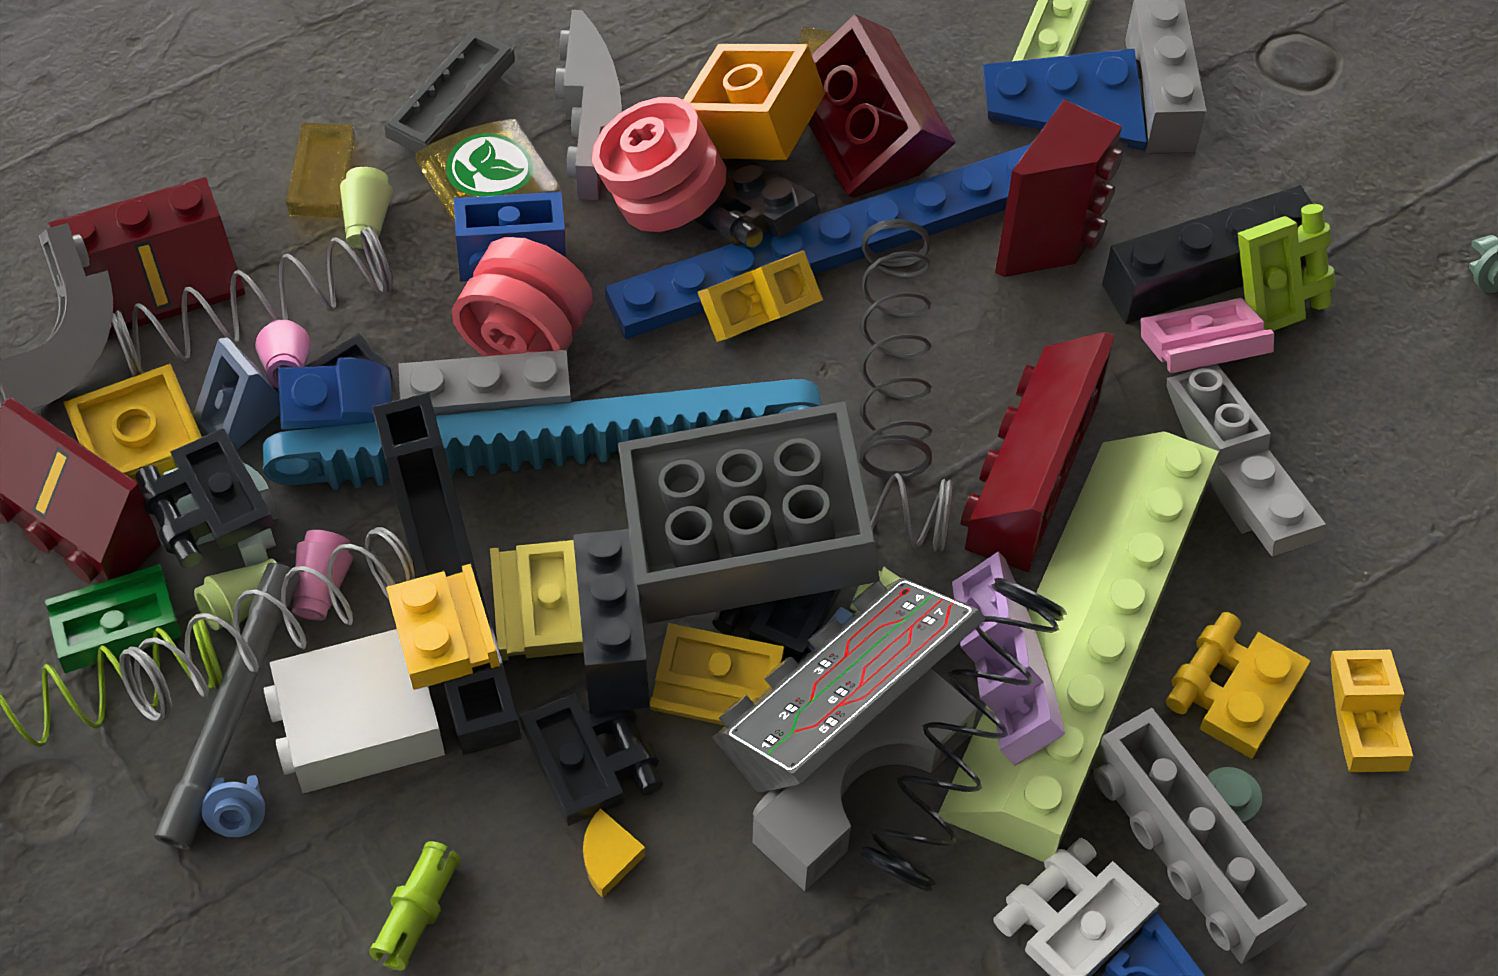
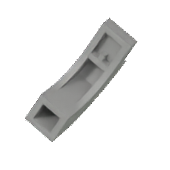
(79, 332)

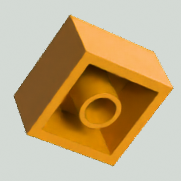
(756, 98)

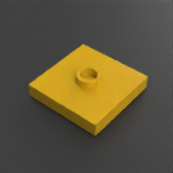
(135, 421)

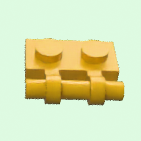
(1253, 694)

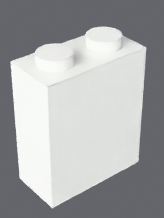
(350, 712)

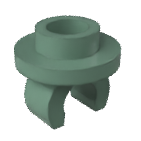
(1486, 268)

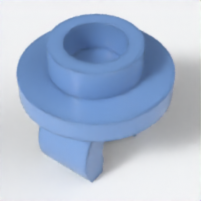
(234, 807)

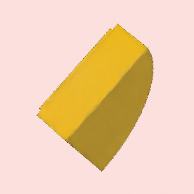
(609, 852)

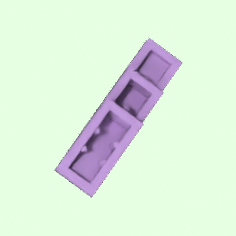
(1026, 711)

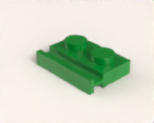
(111, 614)

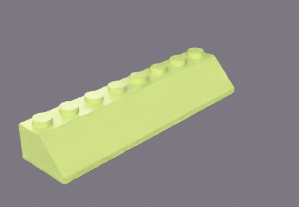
(1110, 584)

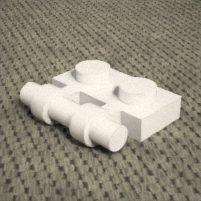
(1090, 925)

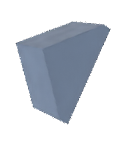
(235, 396)

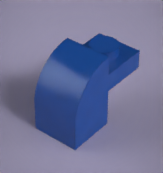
(332, 393)

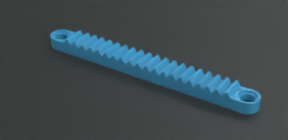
(530, 432)

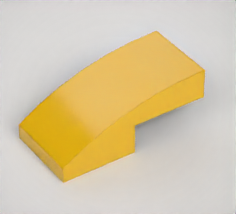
(760, 296)
(1368, 711)

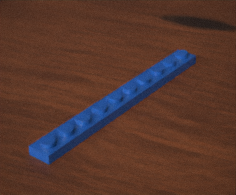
(827, 239)

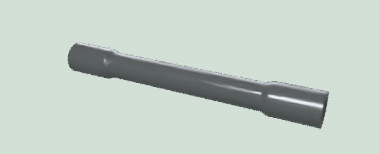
(185, 804)

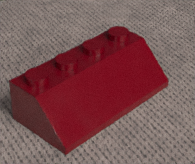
(1037, 450)

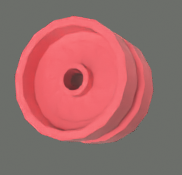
(659, 164)
(522, 300)

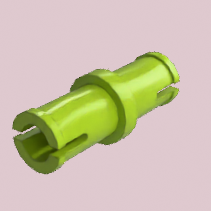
(415, 906)

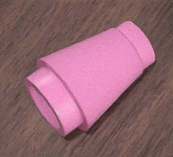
(282, 346)
(312, 593)

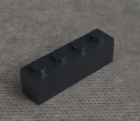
(1190, 257)

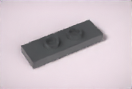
(450, 92)

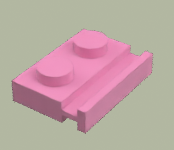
(1207, 335)

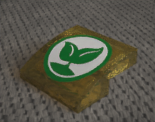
(484, 162)

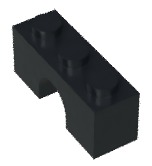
(611, 622)

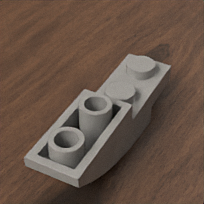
(590, 97)
(1245, 472)

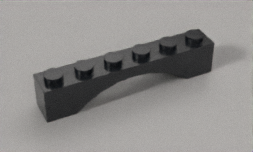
(439, 543)

